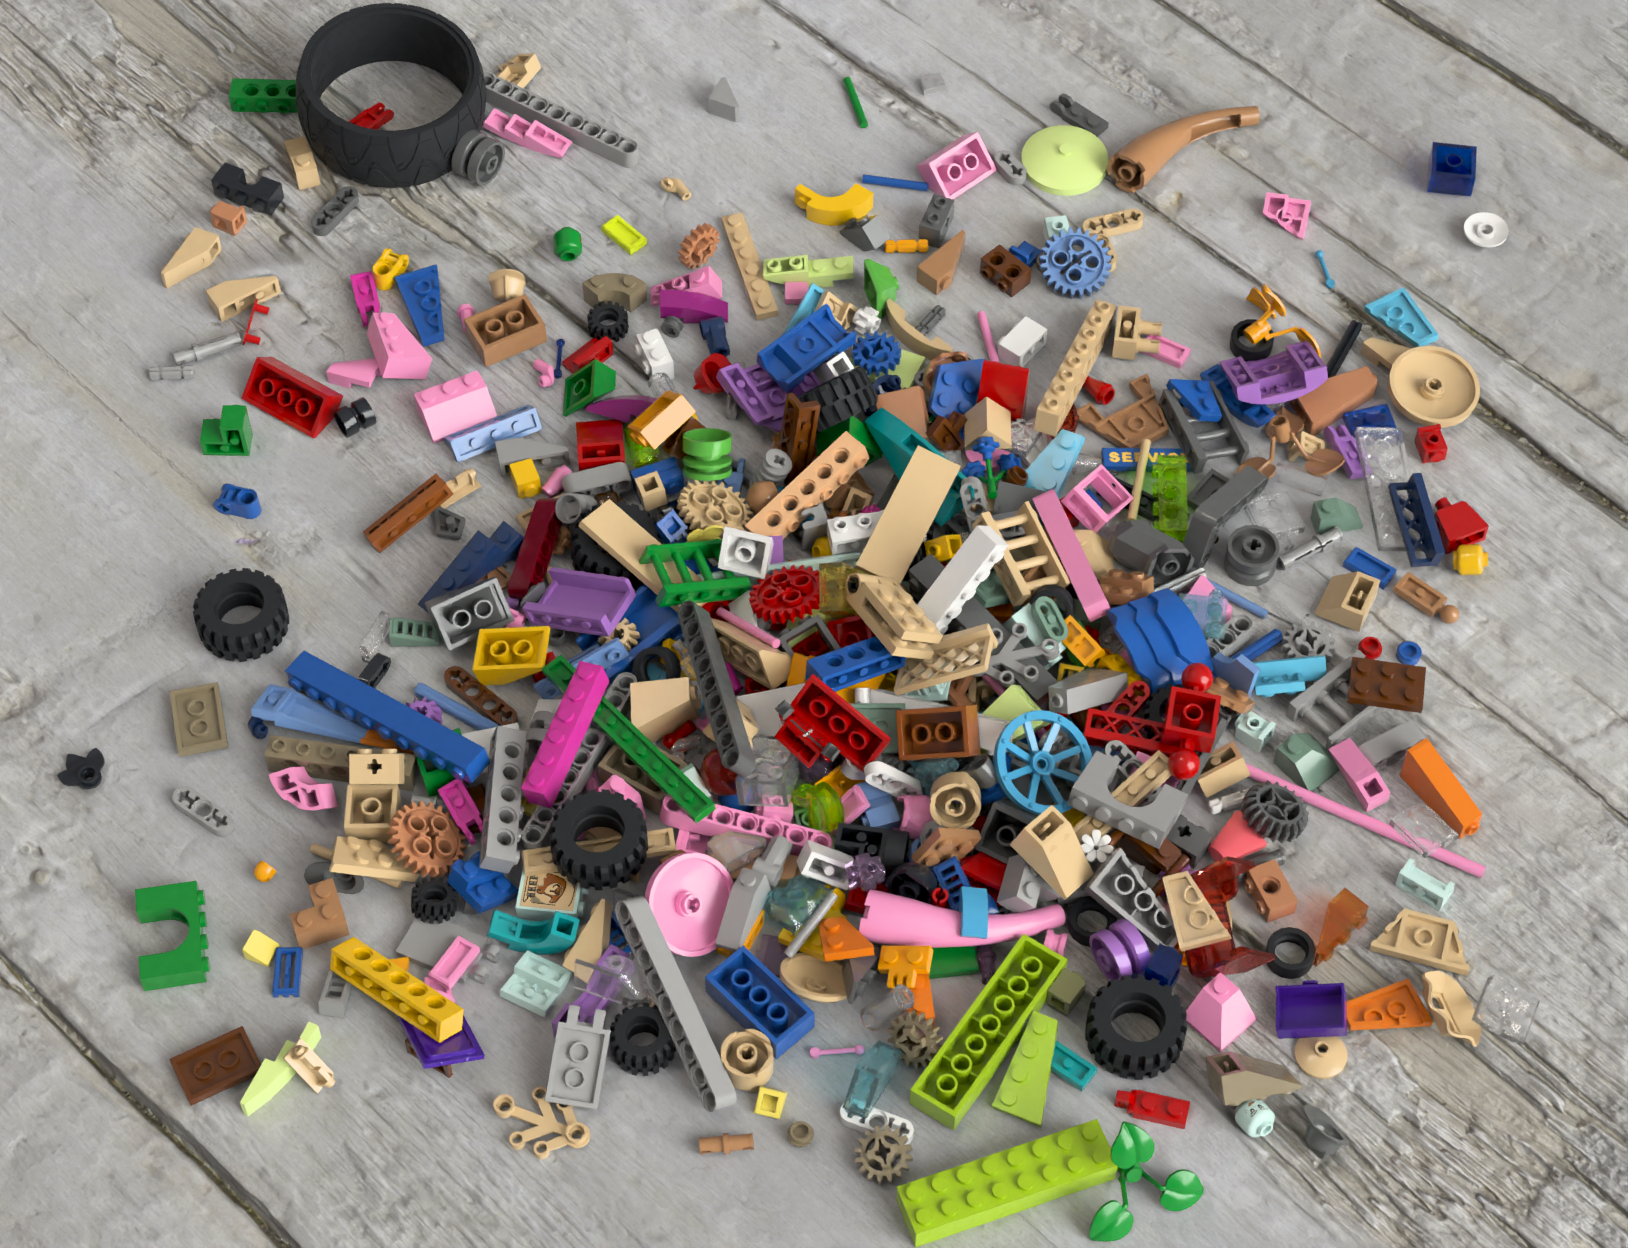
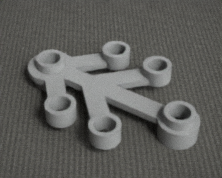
(1009, 658)

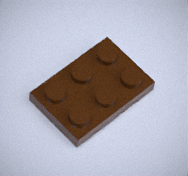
(1386, 684)
(216, 1065)

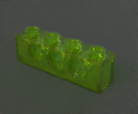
(1170, 496)

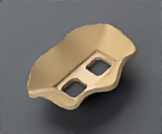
(1455, 1007)

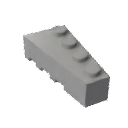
(1125, 895)

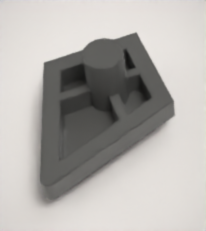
(448, 523)

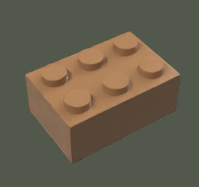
(505, 330)

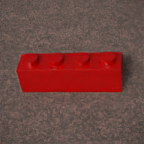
(291, 396)
(839, 723)

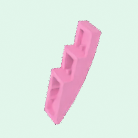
(528, 135)

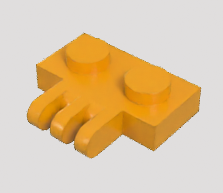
(904, 963)

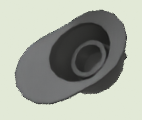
(343, 882)
(1322, 1133)

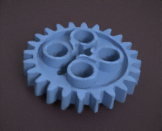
(1062, 248)

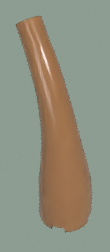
(1148, 153)

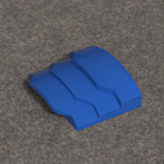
(1160, 637)

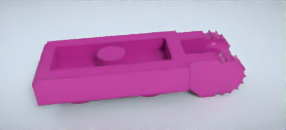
(365, 294)
(461, 807)

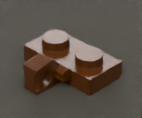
(945, 432)

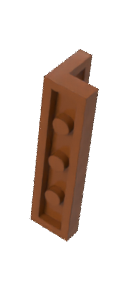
(408, 513)

